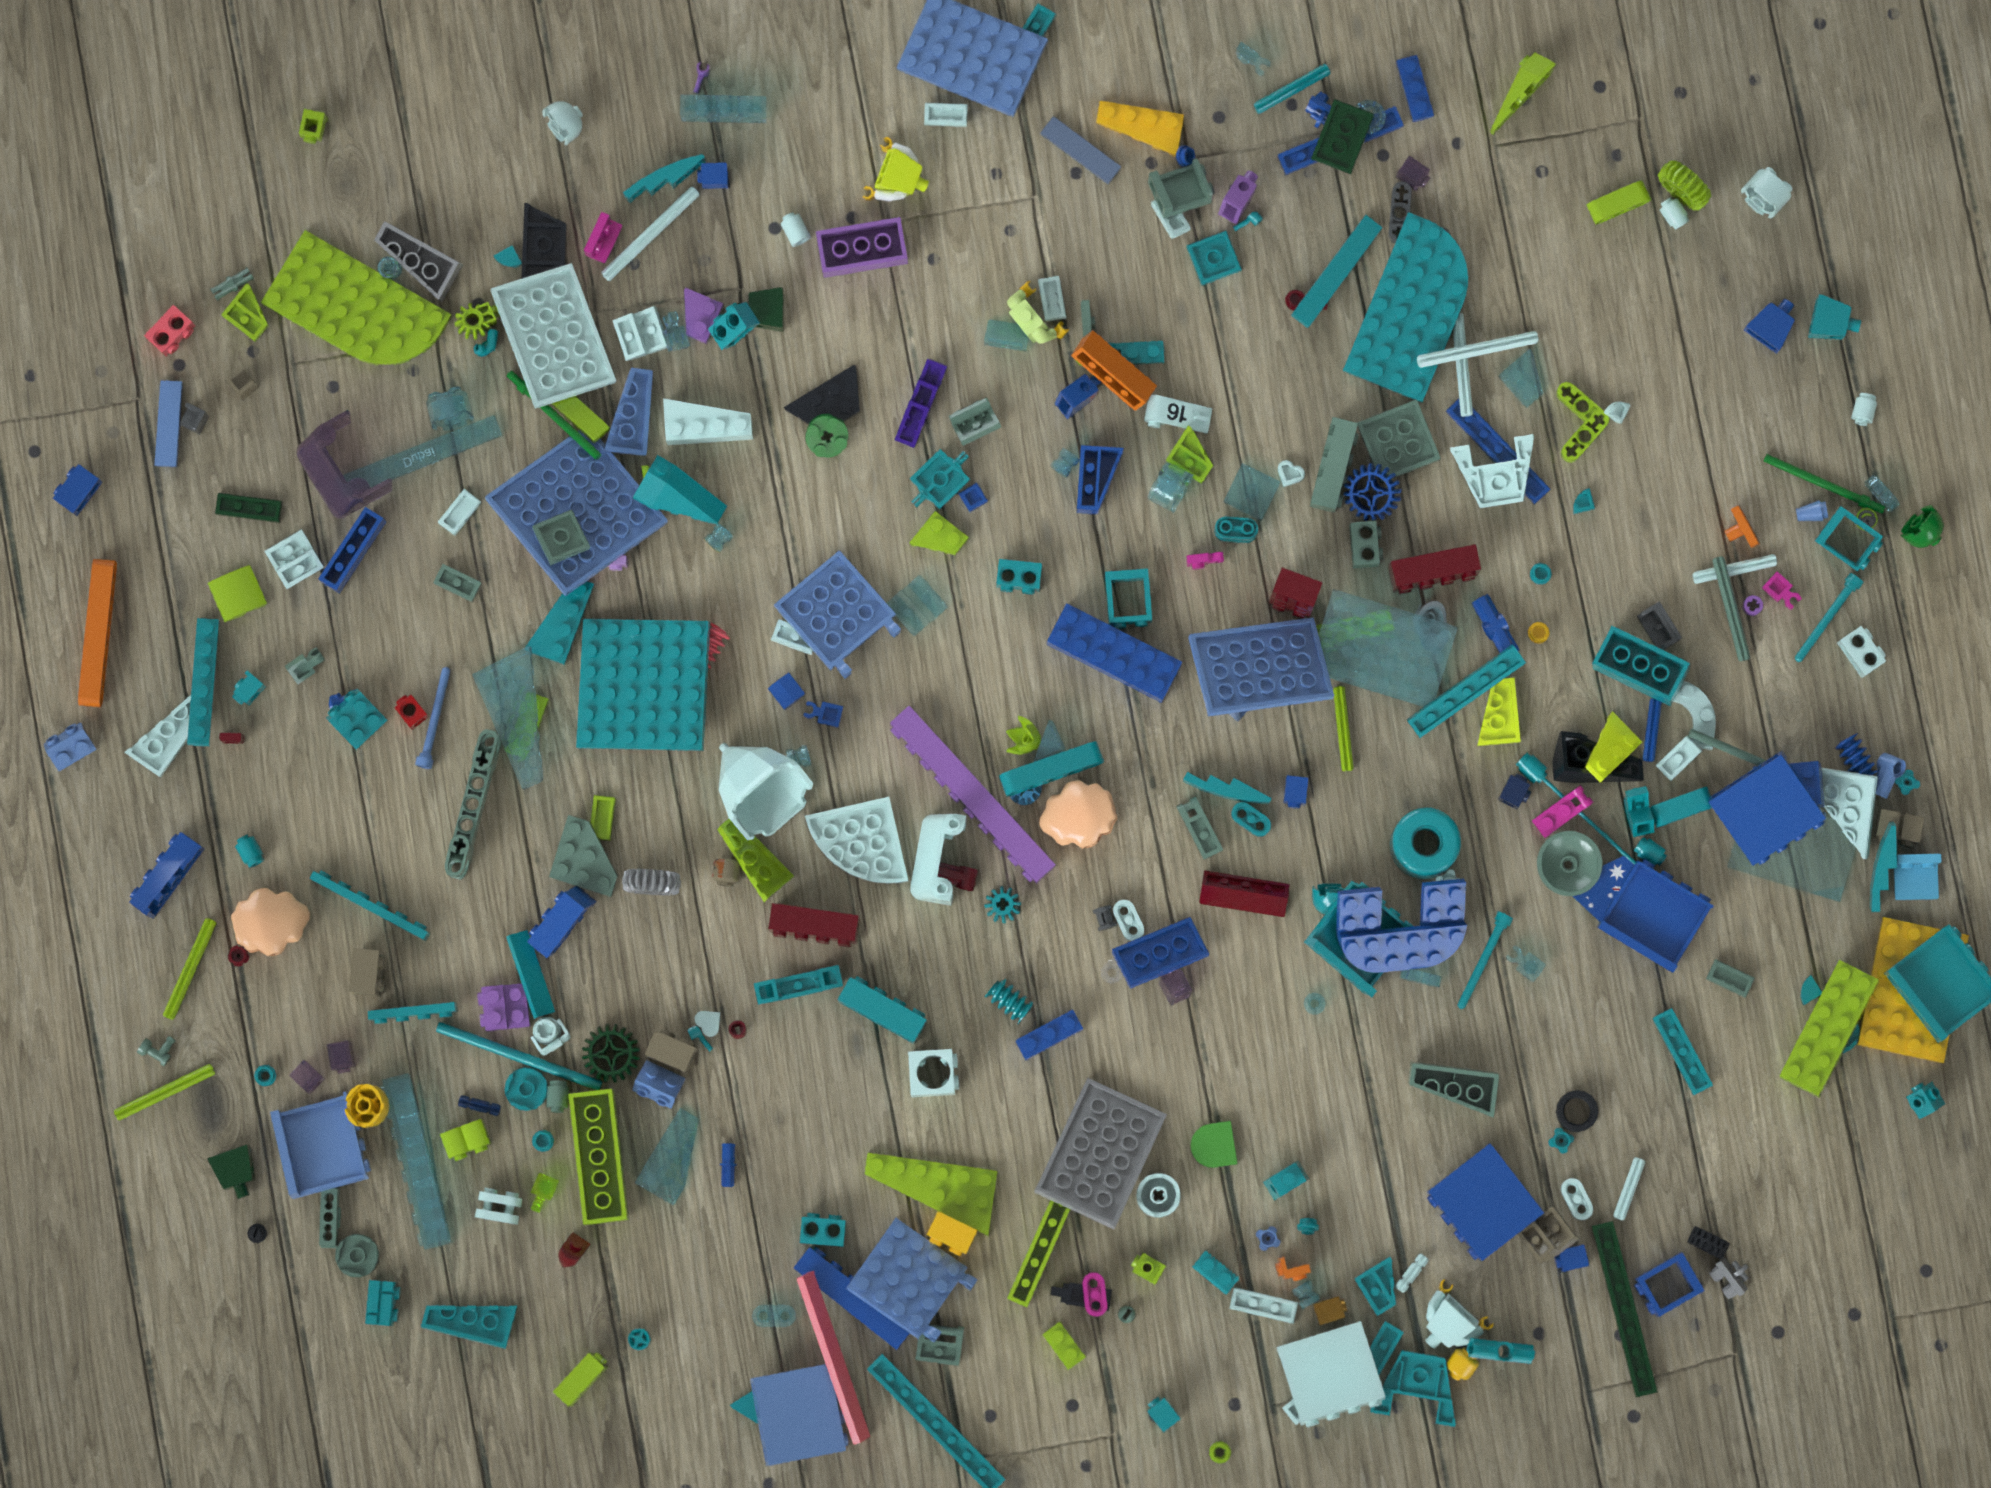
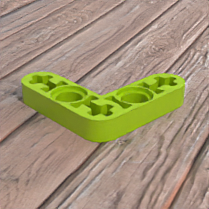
(1587, 417)

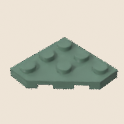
(583, 859)

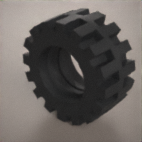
(1708, 1242)

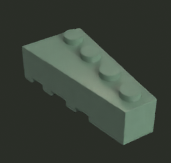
(1333, 465)
(1460, 1085)

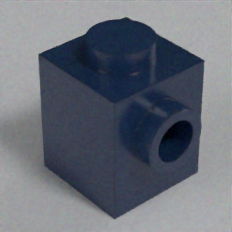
(1515, 791)

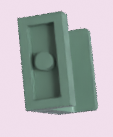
(1181, 189)

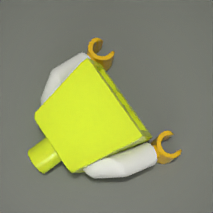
(898, 174)

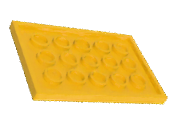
(1888, 1019)

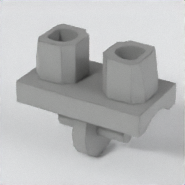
(1735, 1285)

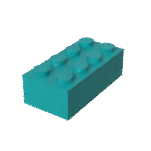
(1641, 666)
(882, 1010)

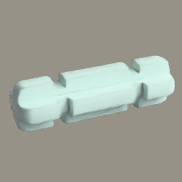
(1411, 1273)

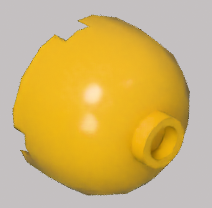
(366, 1105)

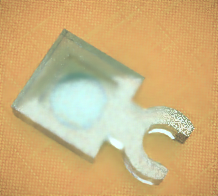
(1528, 965)

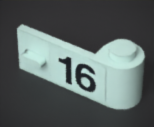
(1169, 411)

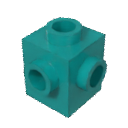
(1925, 1099)

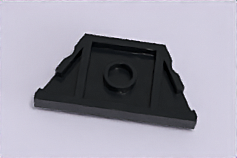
(542, 242)
(835, 397)

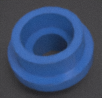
(1185, 155)

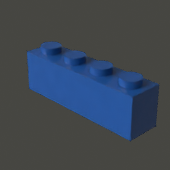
(352, 550)

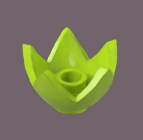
(1026, 737)

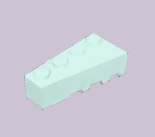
(703, 424)

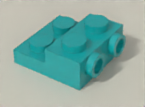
(356, 718)

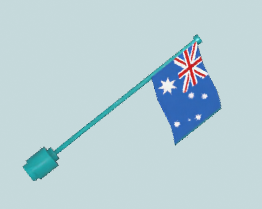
(1613, 873)

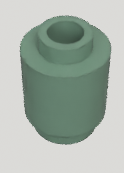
(557, 1096)

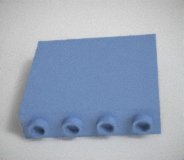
(319, 1147)
(798, 1415)

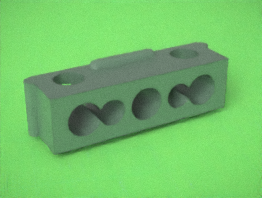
(335, 1223)

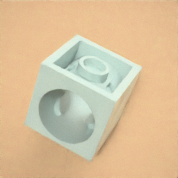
(918, 1059)

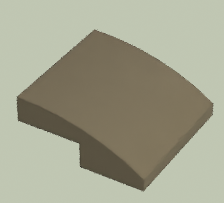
(1548, 1235)

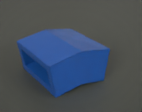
(786, 691)

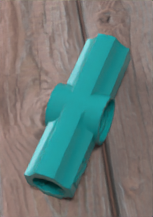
(1490, 1350)

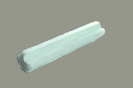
(1629, 1188)

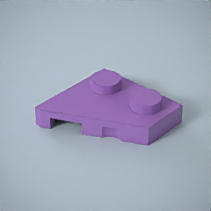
(699, 314)

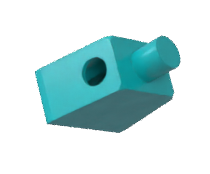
(1831, 319)
(1286, 1180)

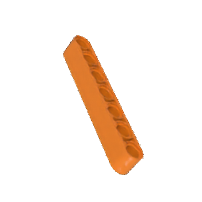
(97, 633)

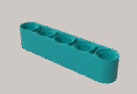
(1051, 768)

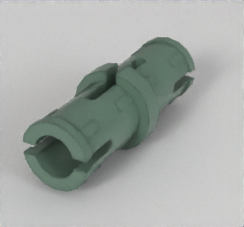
(232, 283)

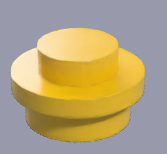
(1538, 632)

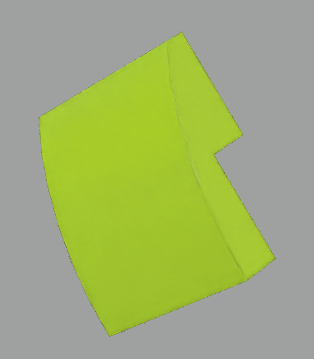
(237, 593)

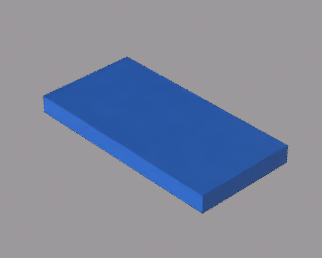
(1160, 952)

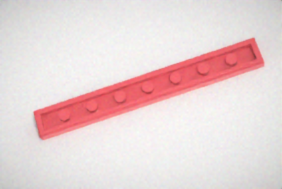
(833, 1357)

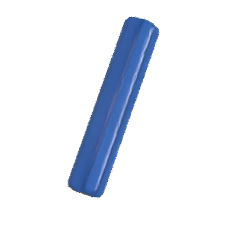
(1652, 730)

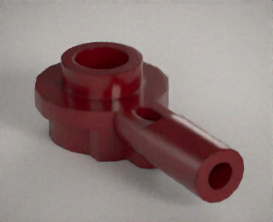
(1294, 297)

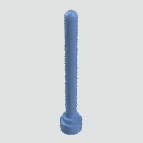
(425, 760)

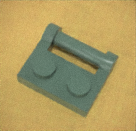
(941, 1351)

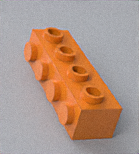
(1114, 370)

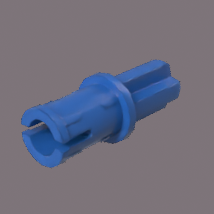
(728, 1165)

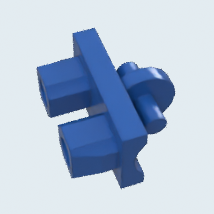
(1318, 108)

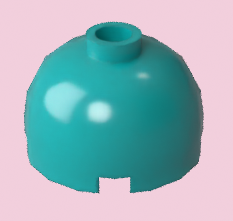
(1325, 896)

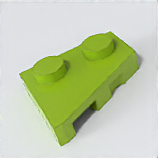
(246, 314)
(1191, 455)
(939, 535)

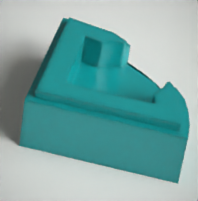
(508, 257)
(1583, 502)
(1809, 990)

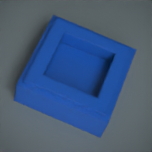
(973, 497)

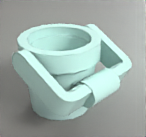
(548, 1032)

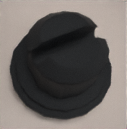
(257, 1233)

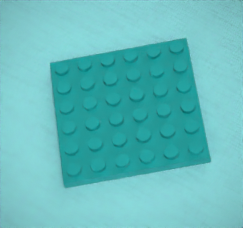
(643, 684)

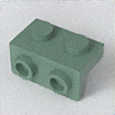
(974, 421)

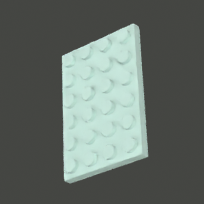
(553, 335)

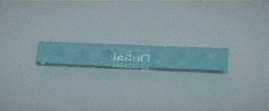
(428, 452)

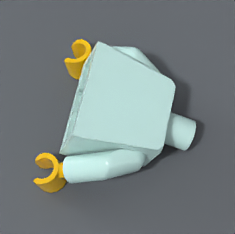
(1451, 1321)

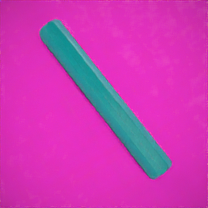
(1292, 88)

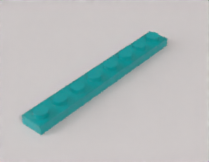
(935, 1423)

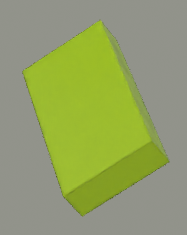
(603, 816)

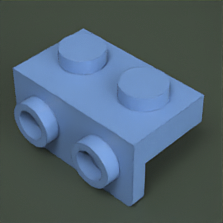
(69, 746)
(658, 1084)

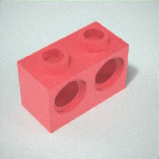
(165, 326)

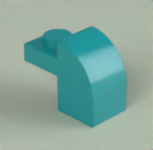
(1638, 811)

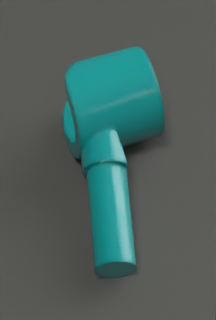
(1253, 217)
(695, 1032)

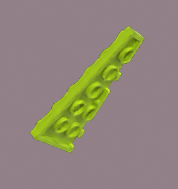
(948, 1188)

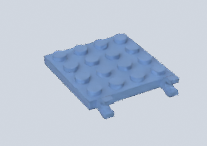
(836, 612)
(908, 1279)

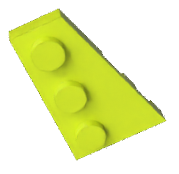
(1501, 715)
(1612, 748)

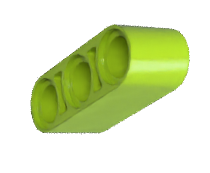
(1618, 202)

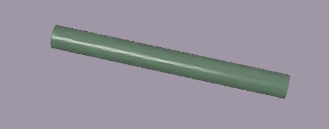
(1725, 747)

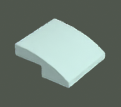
(640, 333)
(294, 559)

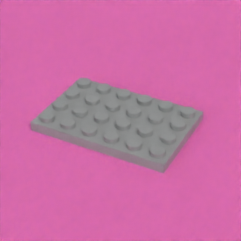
(1100, 1153)

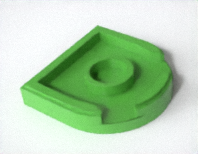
(1214, 1145)

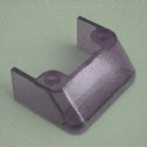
(338, 494)

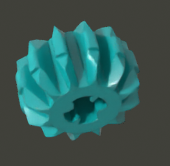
(1008, 909)

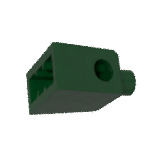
(768, 308)
(234, 1169)

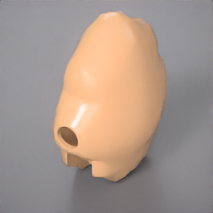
(1079, 814)
(269, 921)

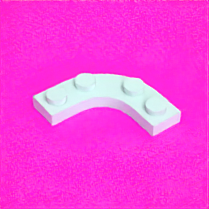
(1700, 710)

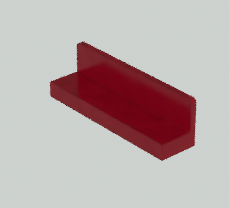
(1244, 893)

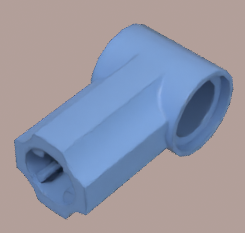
(1889, 769)

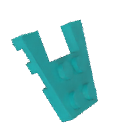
(1420, 1377)

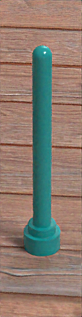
(1852, 583)
(1501, 923)

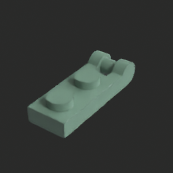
(1200, 829)

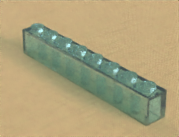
(417, 1162)

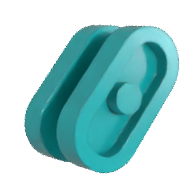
(1236, 529)

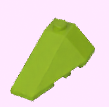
(1530, 77)

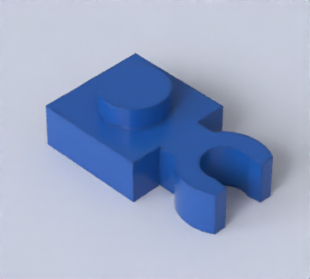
(827, 714)

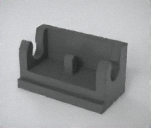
(1659, 626)

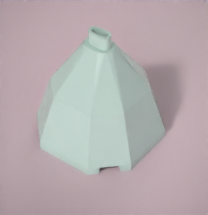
(760, 788)

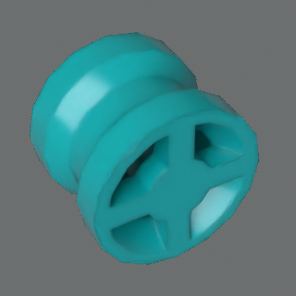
(635, 1338)

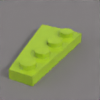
(758, 863)

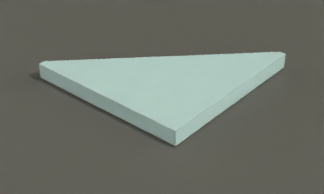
(1851, 803)

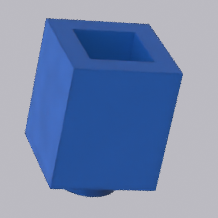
(713, 175)
(1295, 791)
(1572, 1258)

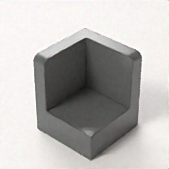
(194, 418)

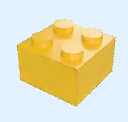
(951, 1233)

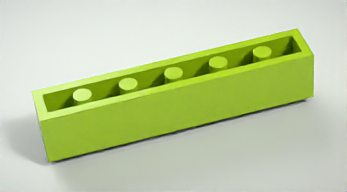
(1038, 1254)

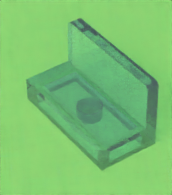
(1005, 335)

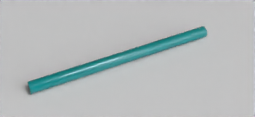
(519, 1056)

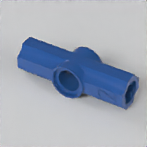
(1493, 623)

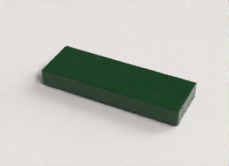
(248, 507)

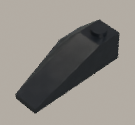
(1573, 754)

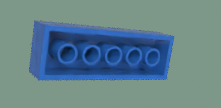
(1114, 653)

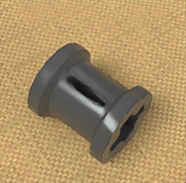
(1104, 918)

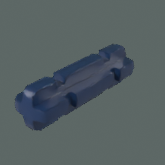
(479, 1105)

